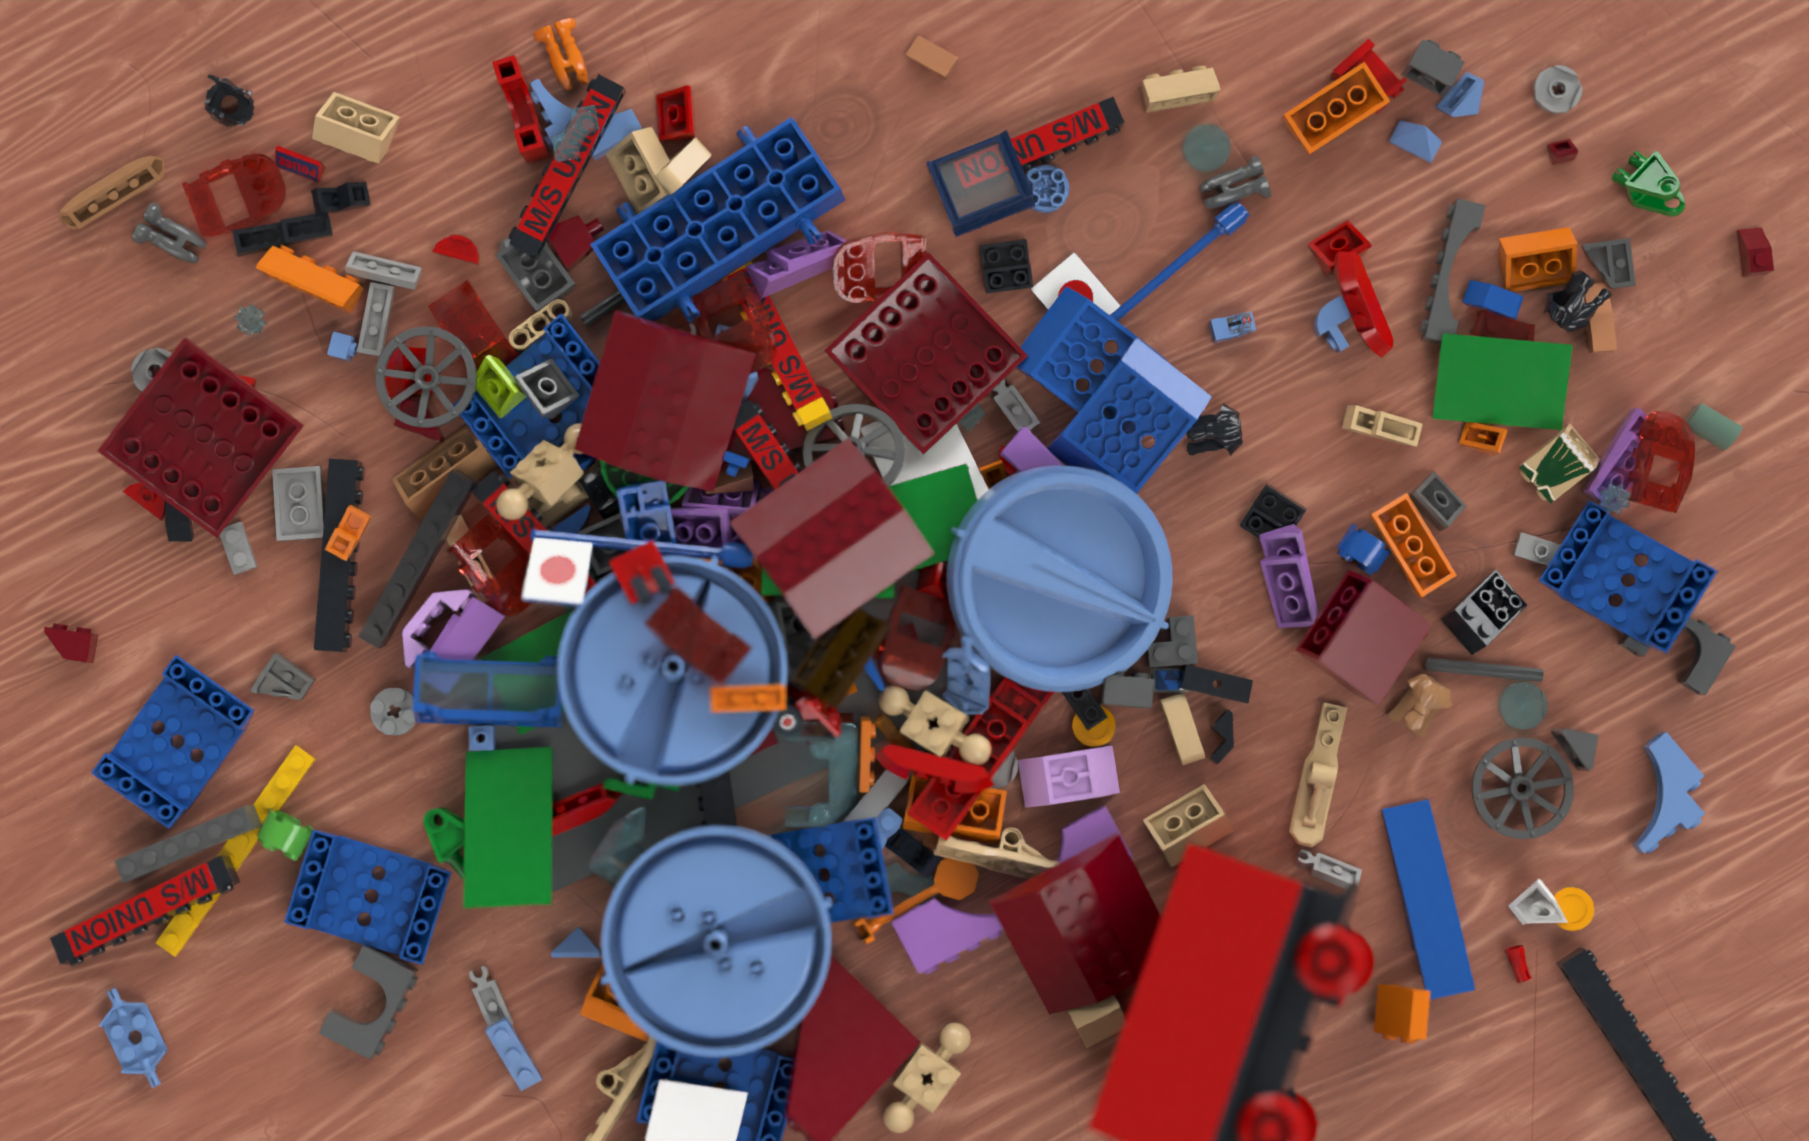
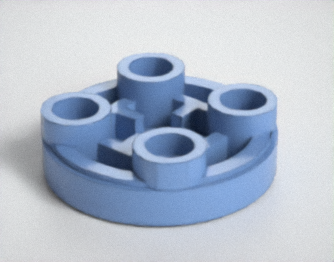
(1049, 188)

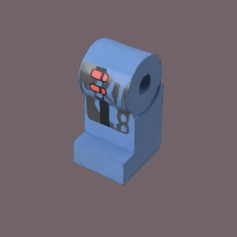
(1231, 326)

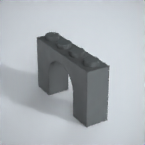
(1709, 658)
(396, 980)

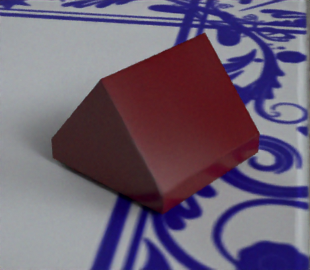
(1562, 151)

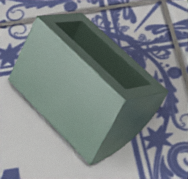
(1713, 426)

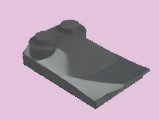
(537, 279)

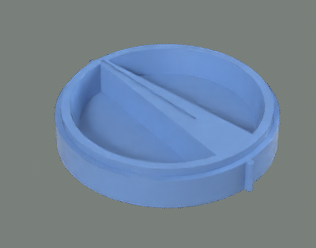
(1059, 577)
(645, 704)
(717, 940)

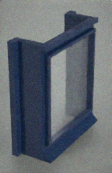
(981, 184)

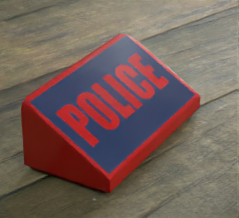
(299, 164)

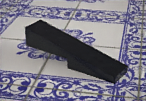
(284, 233)

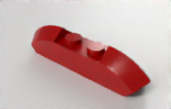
(1362, 302)
(902, 761)
(582, 807)

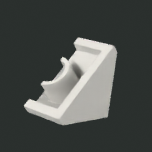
(1537, 906)

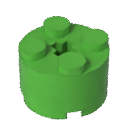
(284, 833)

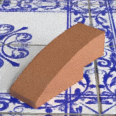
(1601, 326)

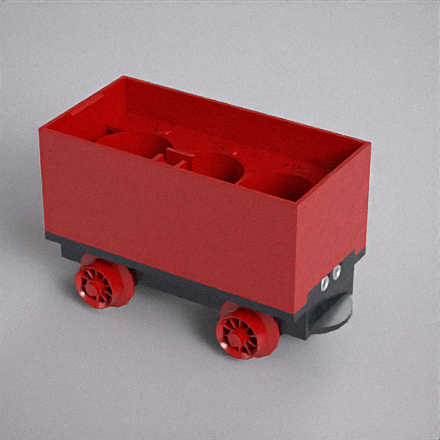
(1230, 1006)

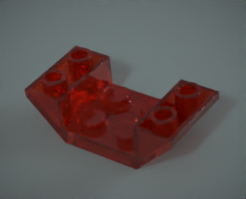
(469, 320)
(697, 637)

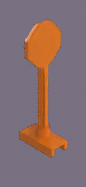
(951, 879)

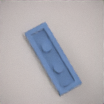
(513, 1053)

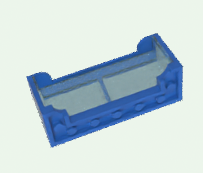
(487, 692)

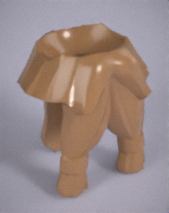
(1425, 699)

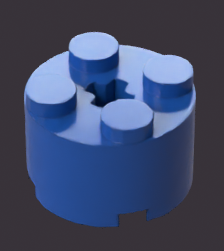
(1364, 549)

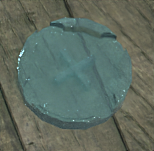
(1206, 148)
(1523, 705)

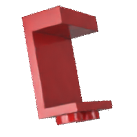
(1385, 77)

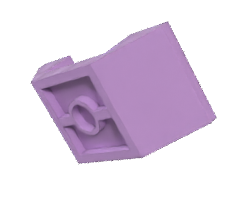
(421, 621)
(1068, 776)

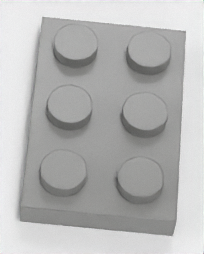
(298, 503)

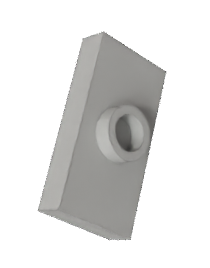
(1535, 549)

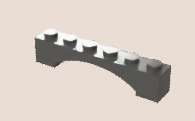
(1463, 218)
(188, 843)

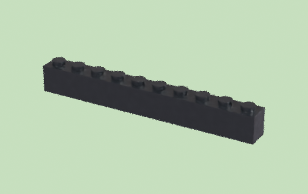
(1632, 1047)

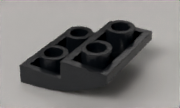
(1006, 266)
(1271, 512)

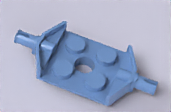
(963, 693)
(119, 1024)

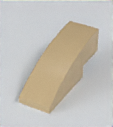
(1382, 425)

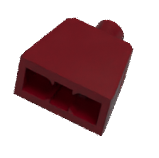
(573, 239)

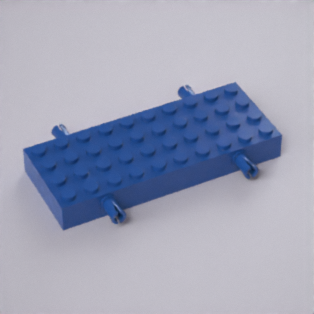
(718, 222)

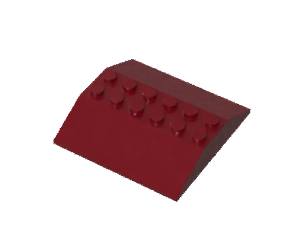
(925, 353)
(664, 402)
(200, 437)
(832, 538)
(1081, 926)

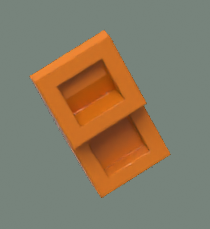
(348, 533)

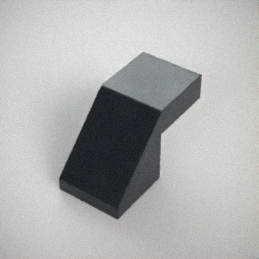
(342, 198)
(600, 494)
(177, 525)
(1224, 728)
(913, 852)

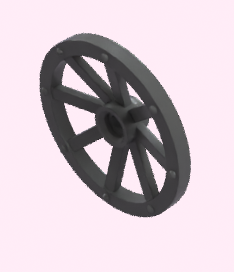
(420, 374)
(859, 411)
(1528, 788)

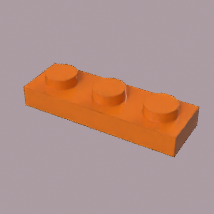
(748, 698)
(866, 754)

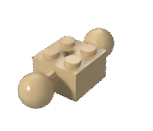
(543, 475)
(973, 749)
(954, 1040)

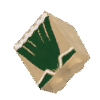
(1559, 464)

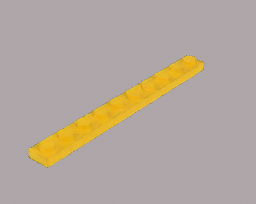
(238, 848)

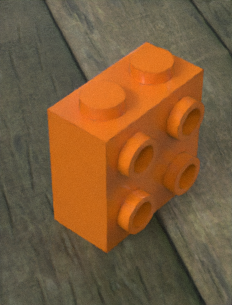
(1402, 1013)

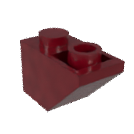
(73, 645)

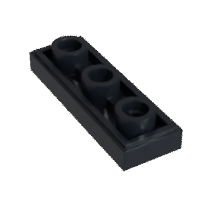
(1228, 686)
(1086, 708)

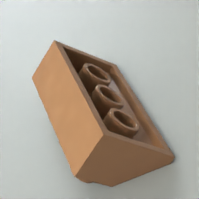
(426, 476)

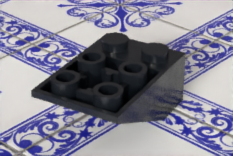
(1484, 612)

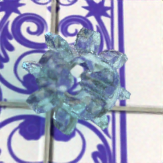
(250, 320)
(1615, 505)

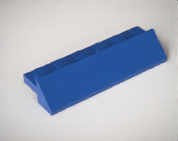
(647, 512)

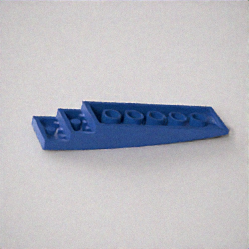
(1428, 899)

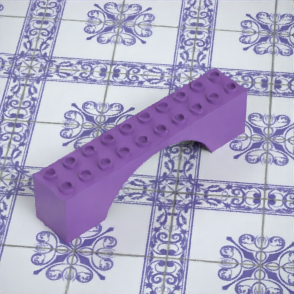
(939, 932)

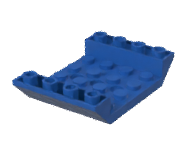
(1067, 342)
(1143, 391)
(523, 427)
(1601, 553)
(150, 768)
(853, 862)
(334, 890)
(759, 1073)

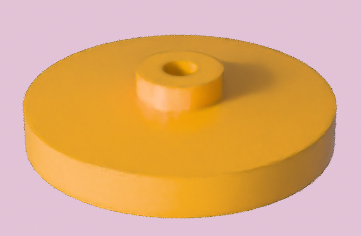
(1098, 735)
(1576, 907)

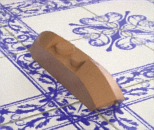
(112, 191)

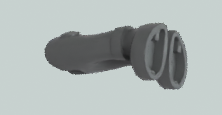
(1230, 195)
(154, 216)

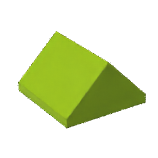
(498, 386)

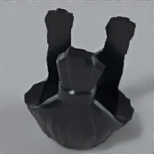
(222, 89)
(1568, 305)
(1218, 430)

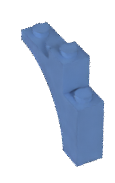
(560, 115)
(1673, 806)

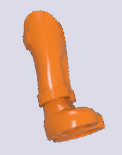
(574, 58)

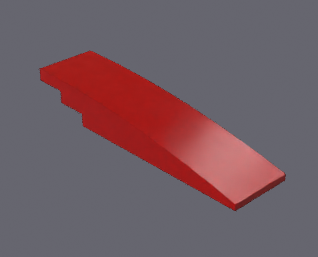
(1003, 724)

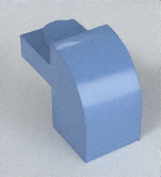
(1327, 323)

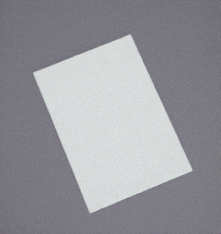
(945, 454)
(695, 1113)

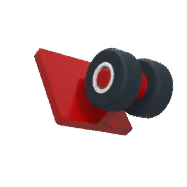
(643, 573)
(807, 707)

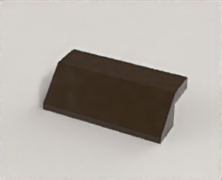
(840, 656)

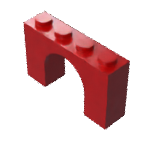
(517, 93)

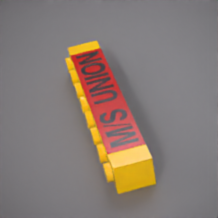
(790, 367)

